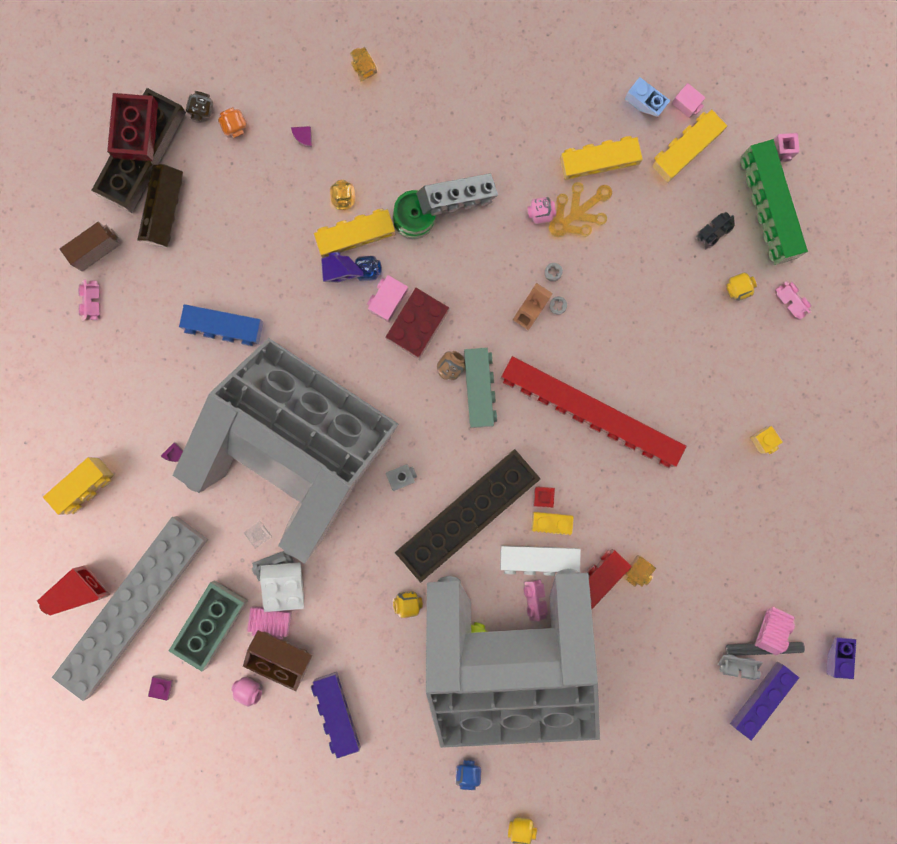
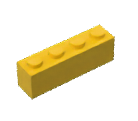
(690, 145)
(601, 157)
(355, 233)

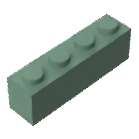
(479, 387)

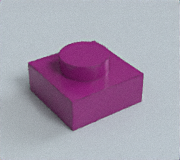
(160, 688)

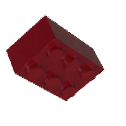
(132, 127)
(417, 323)

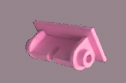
(89, 292)
(799, 304)
(533, 591)

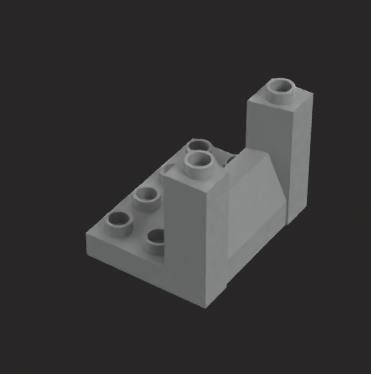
(292, 432)
(512, 681)

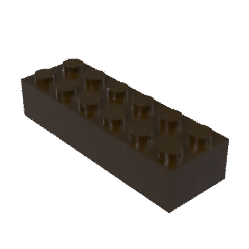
(125, 179)

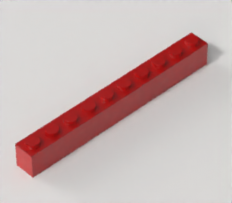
(594, 412)

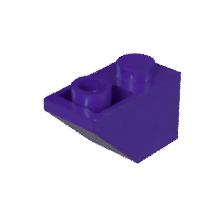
(842, 658)

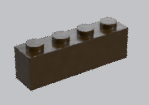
(160, 205)

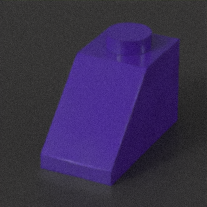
(339, 268)

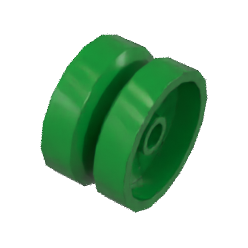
(403, 218)

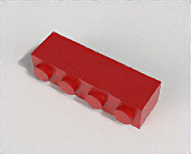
(606, 575)

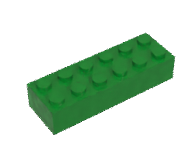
(773, 202)

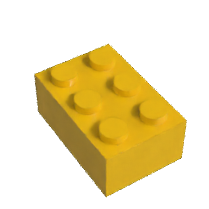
(79, 486)

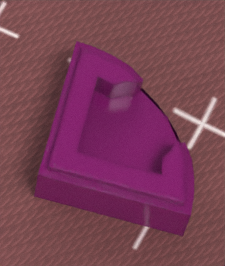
(303, 135)
(173, 453)

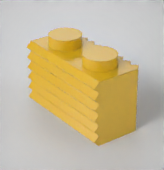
(552, 523)

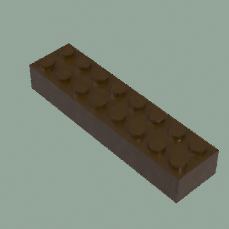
(467, 515)

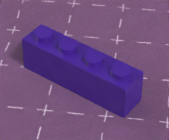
(764, 700)
(336, 715)

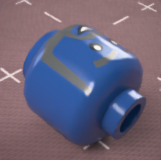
(468, 775)

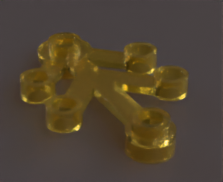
(578, 212)

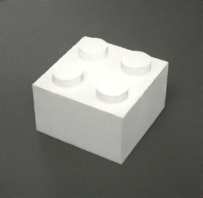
(282, 587)

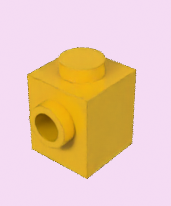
(766, 440)

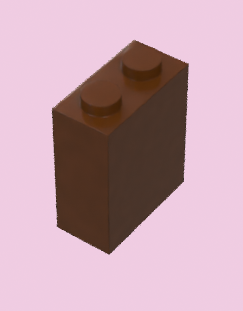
(90, 246)

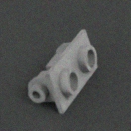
(279, 558)
(731, 666)

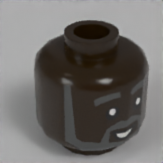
(199, 106)

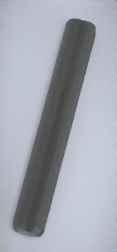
(751, 649)

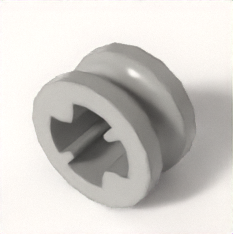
(549, 276)
(552, 304)

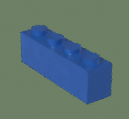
(220, 324)

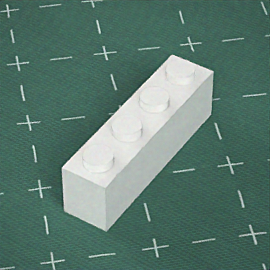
(538, 559)

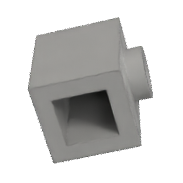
(401, 477)

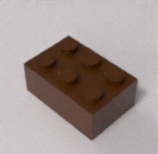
(277, 660)

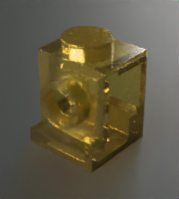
(363, 63)

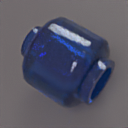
(370, 266)

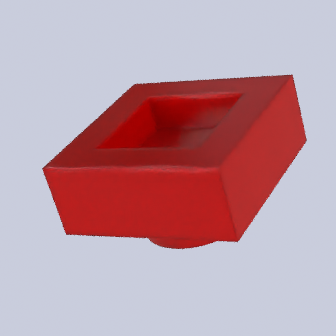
(544, 497)

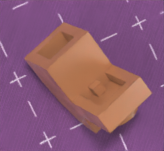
(532, 306)

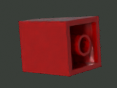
(71, 591)

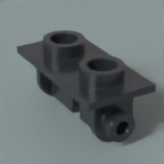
(723, 225)

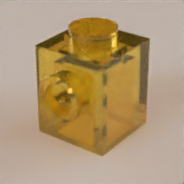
(640, 572)

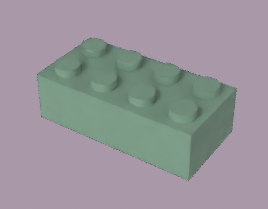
(208, 625)

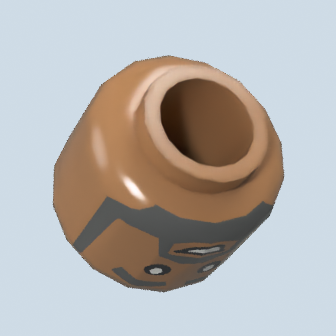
(451, 365)

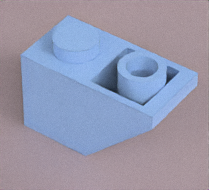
(646, 98)

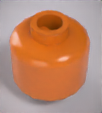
(232, 122)

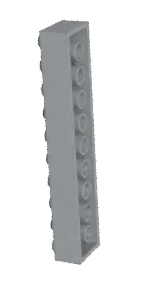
(129, 608)

